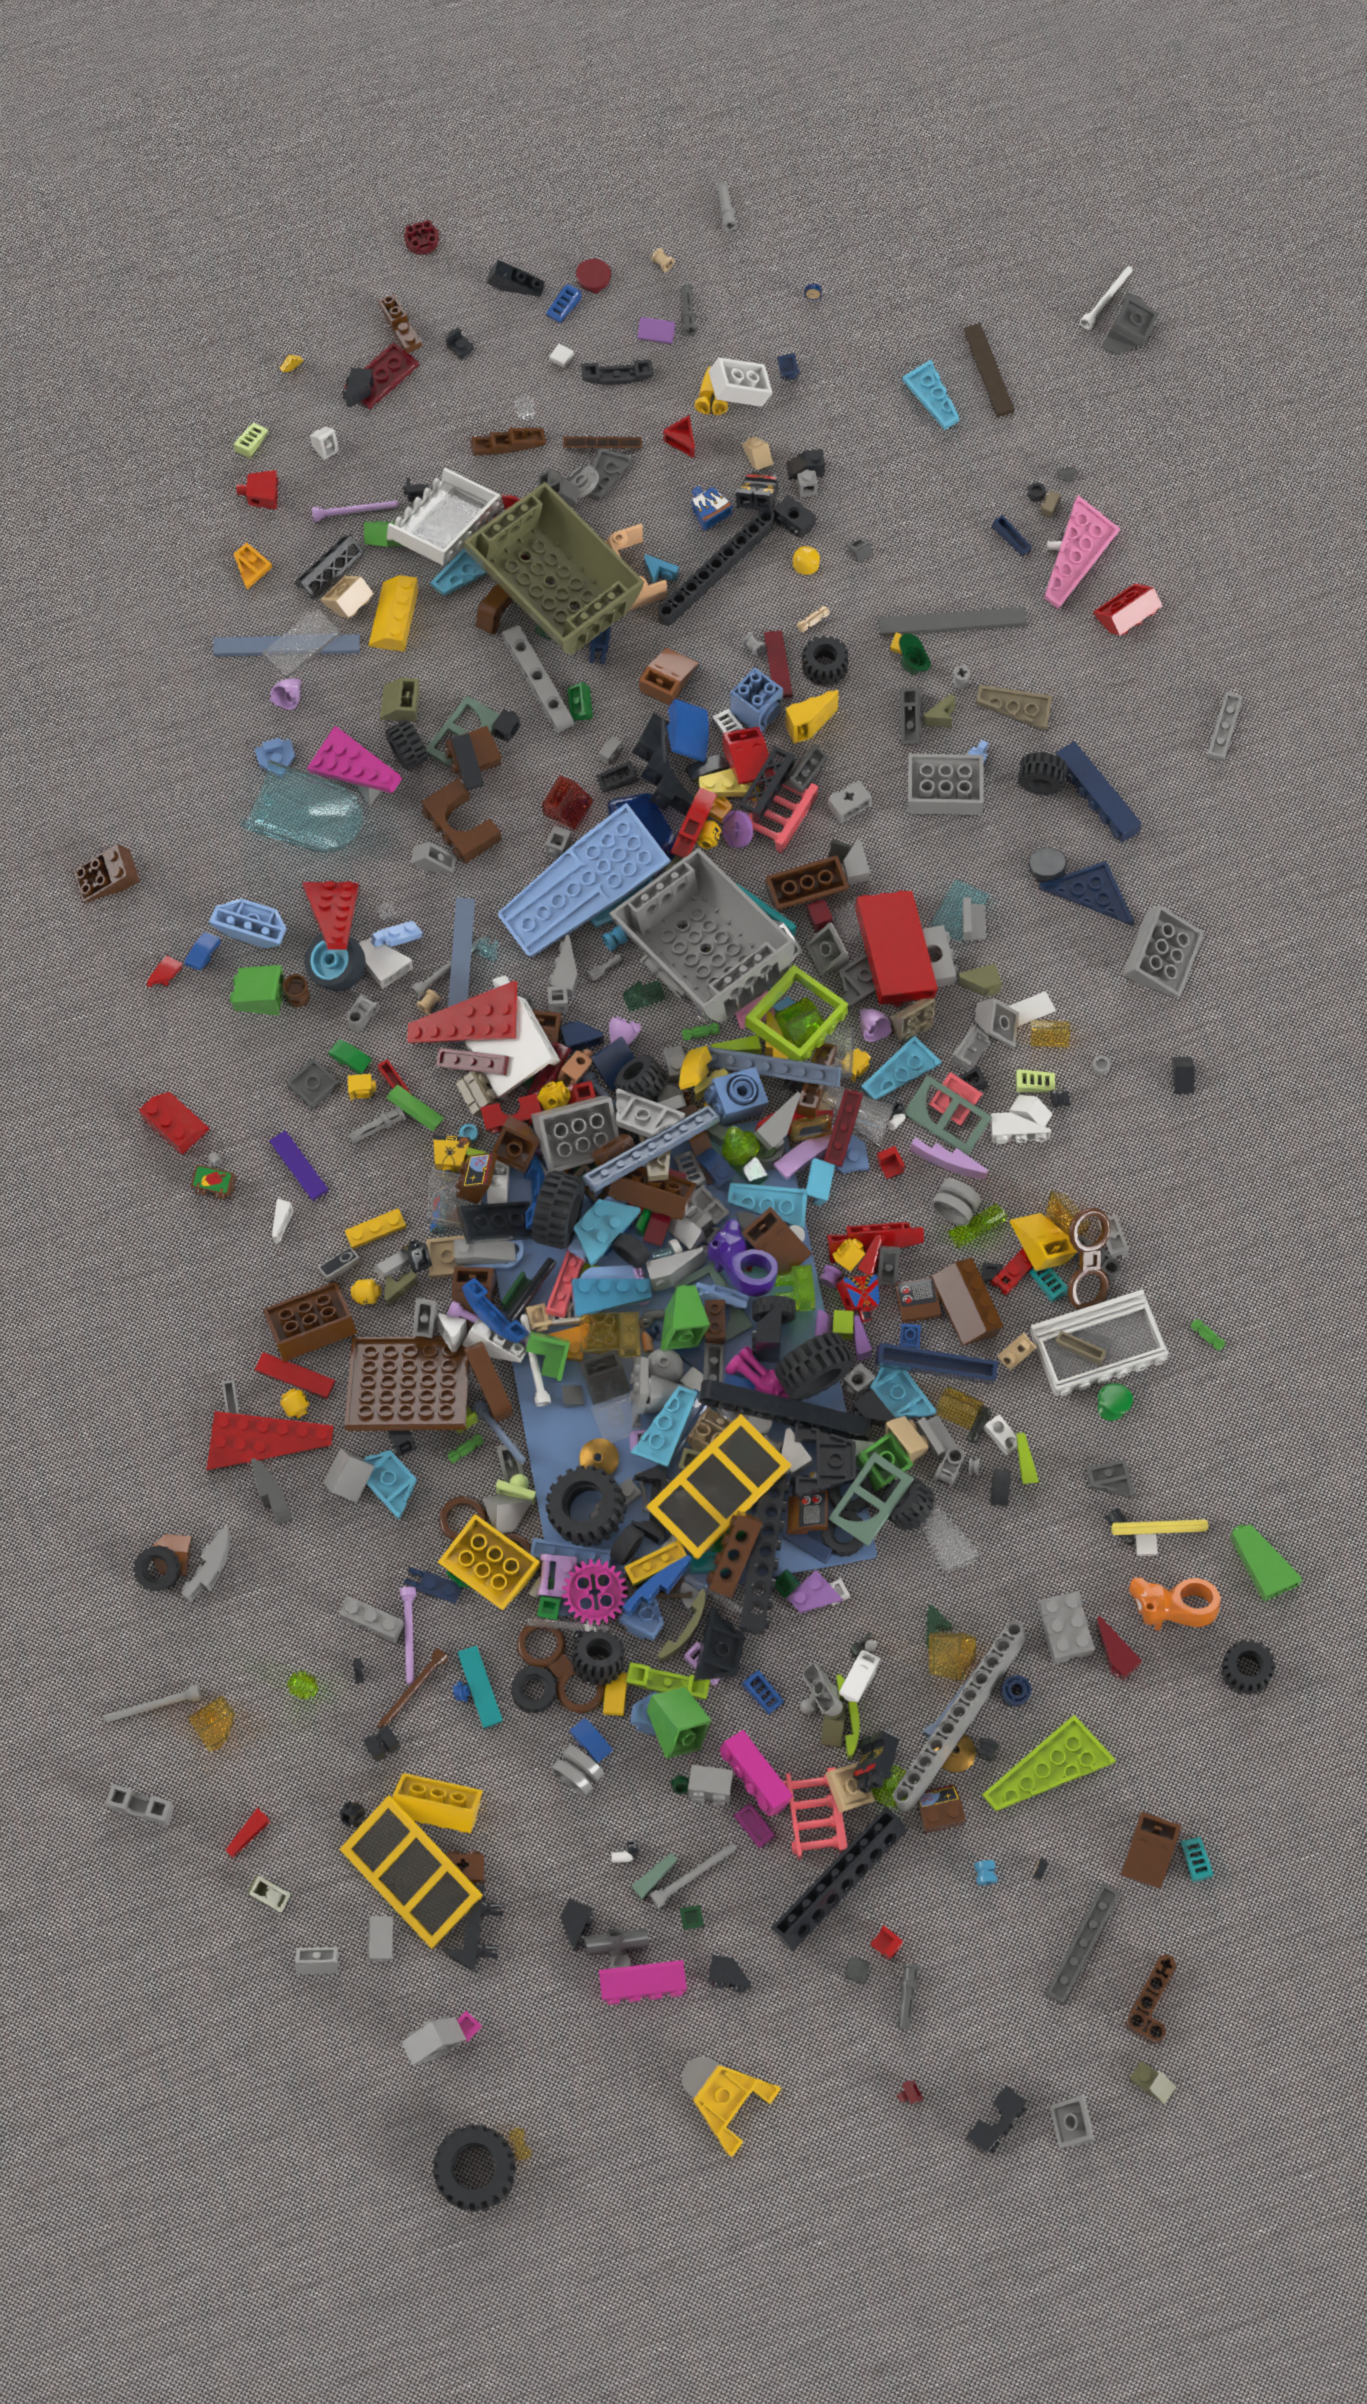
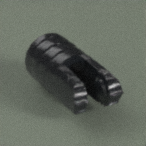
(1117, 1516)

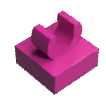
(468, 2025)

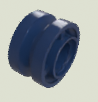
(1019, 1682)

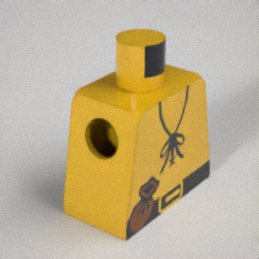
(450, 1152)

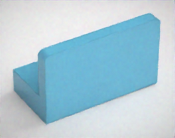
(819, 1181)

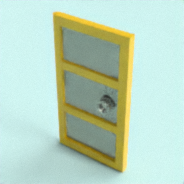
(718, 1485)
(411, 1872)

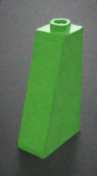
(1264, 1564)

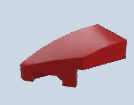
(165, 971)

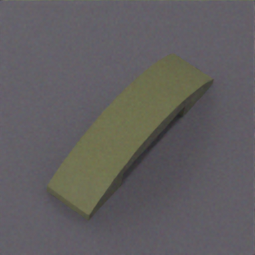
(670, 1648)

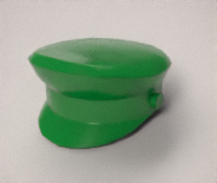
(1114, 1401)

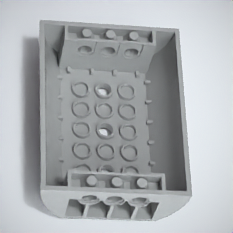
(745, 943)

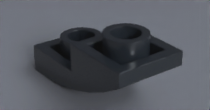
(710, 765)

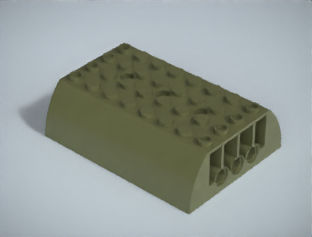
(561, 551)

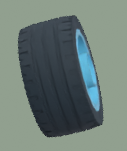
(334, 968)

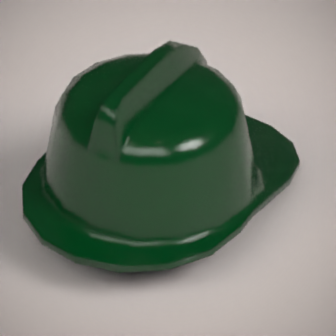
(913, 654)

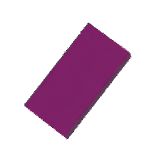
(754, 1825)

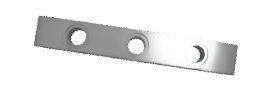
(543, 688)

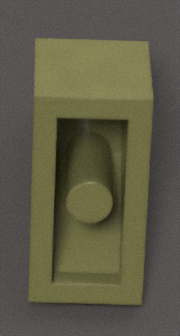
(981, 980)

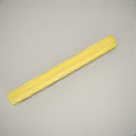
(1159, 1527)

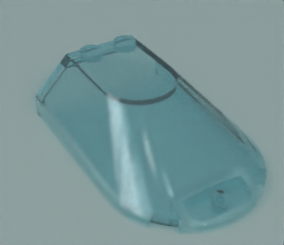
(305, 810)

